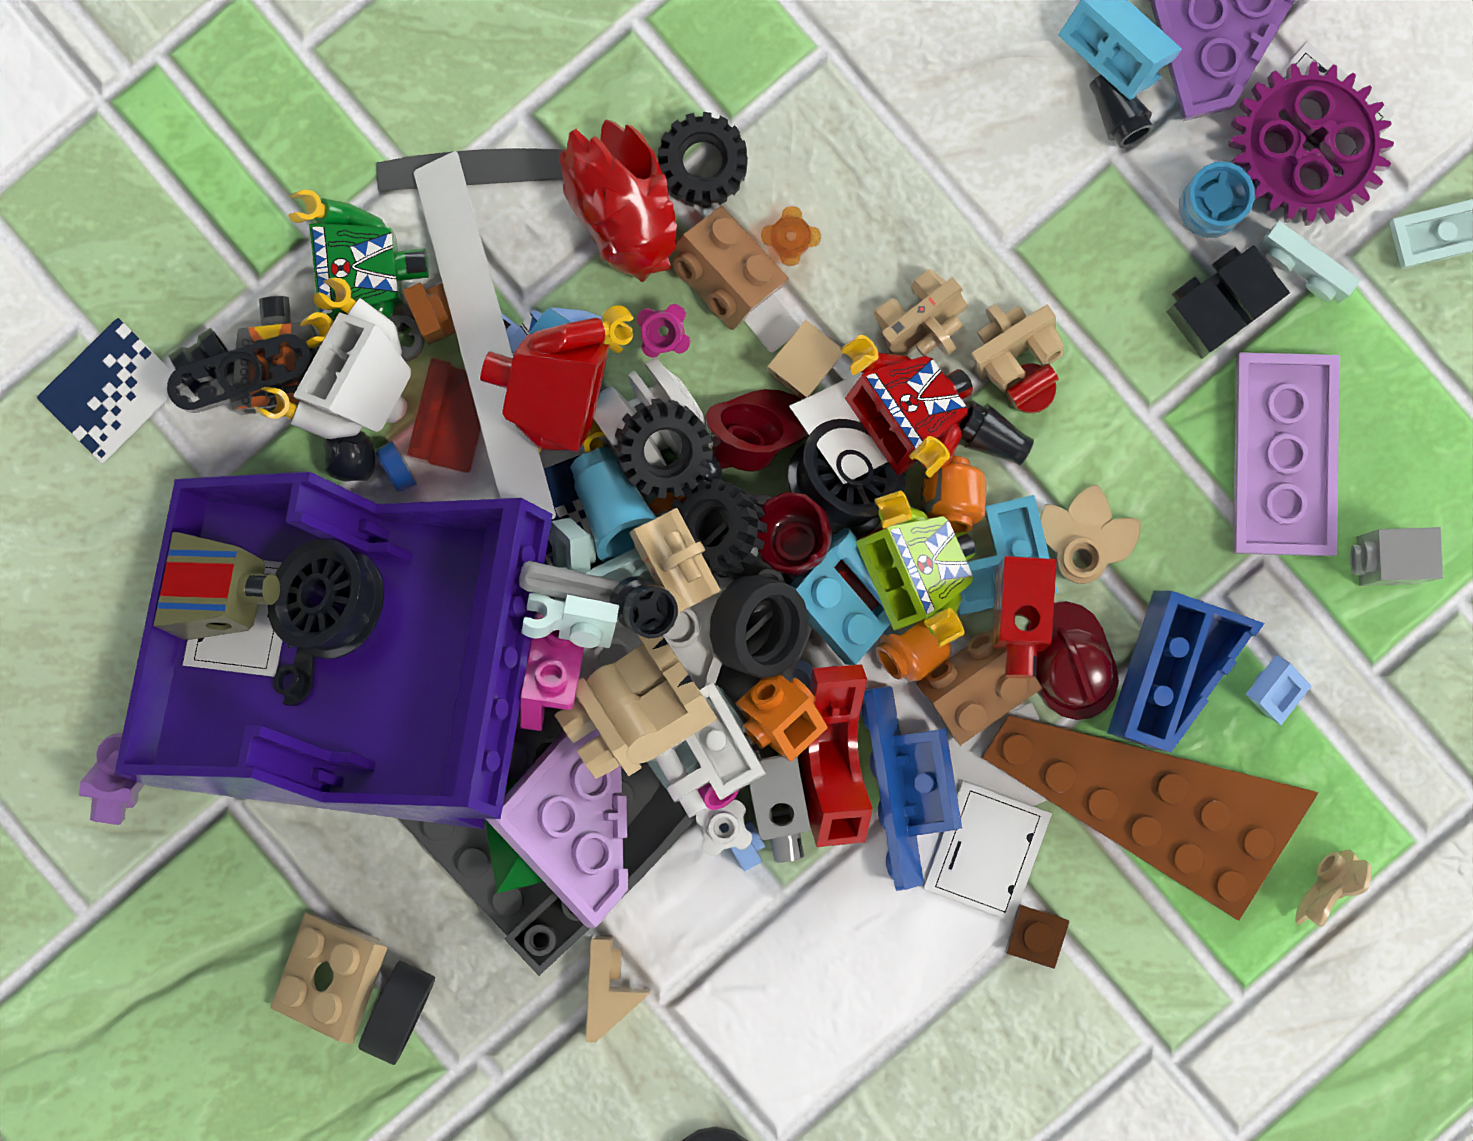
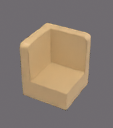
(804, 360)

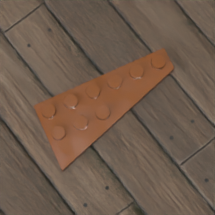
(1183, 817)

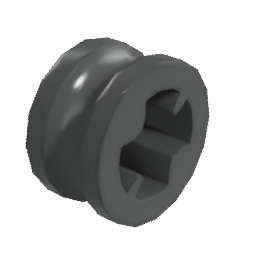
(409, 353)

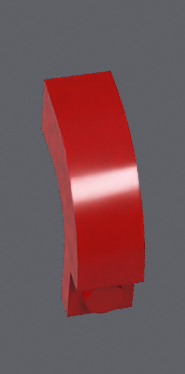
(830, 765)

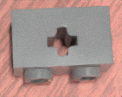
(1398, 556)

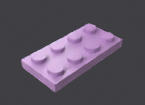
(1286, 454)

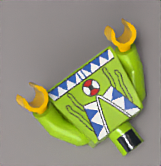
(918, 567)

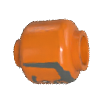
(956, 494)
(910, 652)

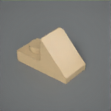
(606, 1003)

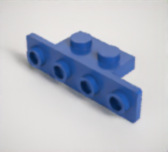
(913, 785)

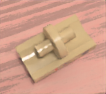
(928, 322)
(1010, 337)
(675, 559)

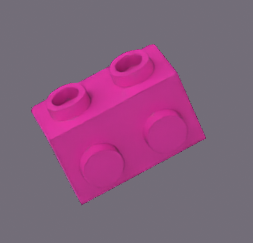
(549, 677)

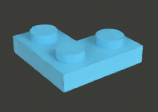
(1014, 532)

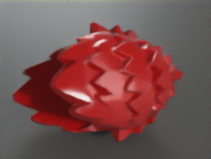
(621, 198)

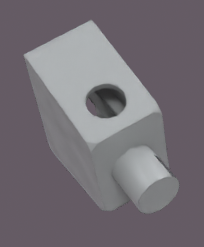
(780, 785)

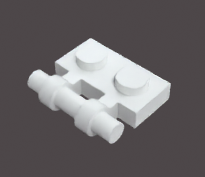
(722, 754)

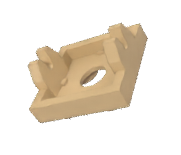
(355, 966)

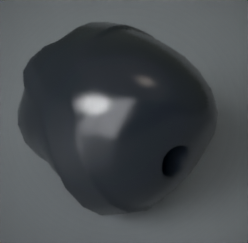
(350, 457)

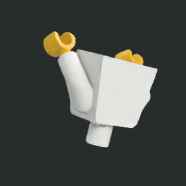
(353, 376)

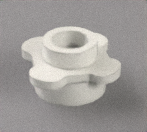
(735, 837)

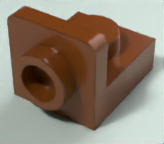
(430, 311)

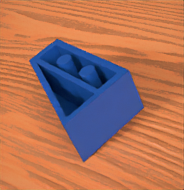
(1175, 667)

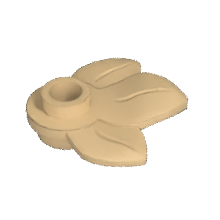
(1088, 528)
(1338, 877)

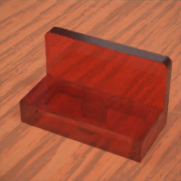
(446, 420)

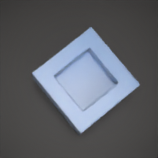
(1278, 689)
(747, 857)

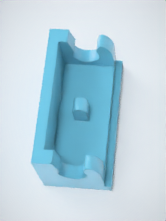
(1119, 43)

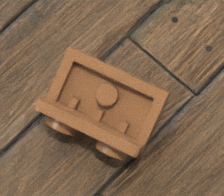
(726, 267)
(973, 689)

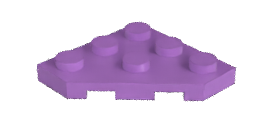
(1219, 47)

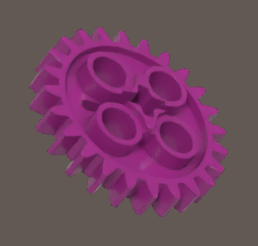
(1342, 113)

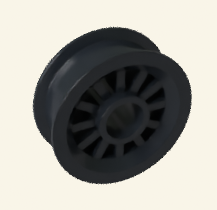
(845, 504)
(327, 599)

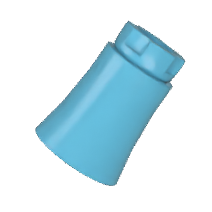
(609, 502)

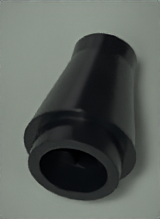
(1123, 118)
(993, 434)

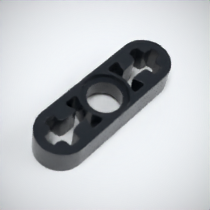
(208, 396)

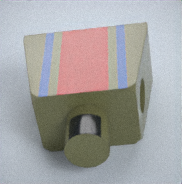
(211, 588)

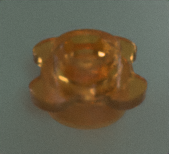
(788, 250)

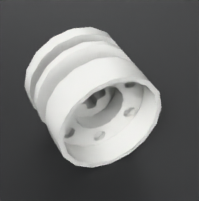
(613, 407)

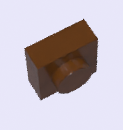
(1037, 936)

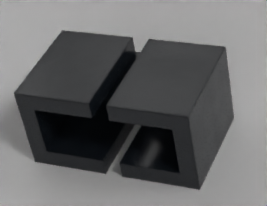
(1227, 300)

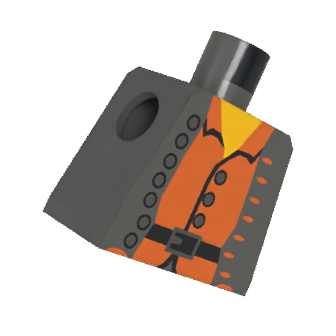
(275, 321)

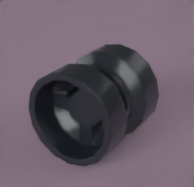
(207, 345)
(653, 613)

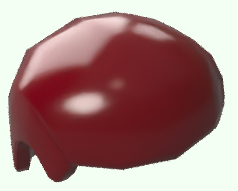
(795, 535)

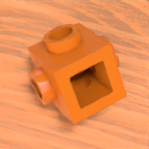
(774, 707)

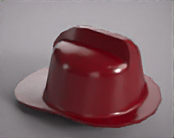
(753, 428)
(1078, 665)

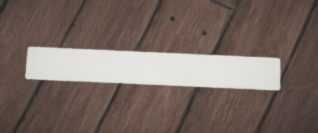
(478, 324)

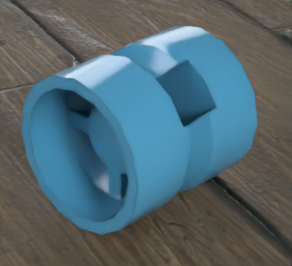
(1216, 199)

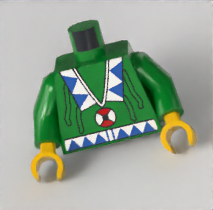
(359, 250)

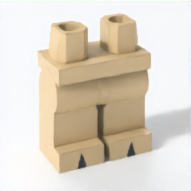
(637, 706)

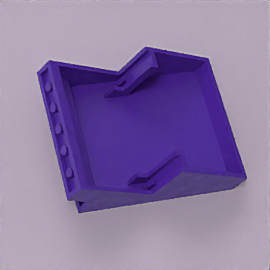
(399, 726)

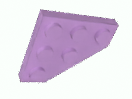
(570, 828)

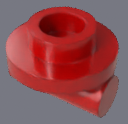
(1034, 391)

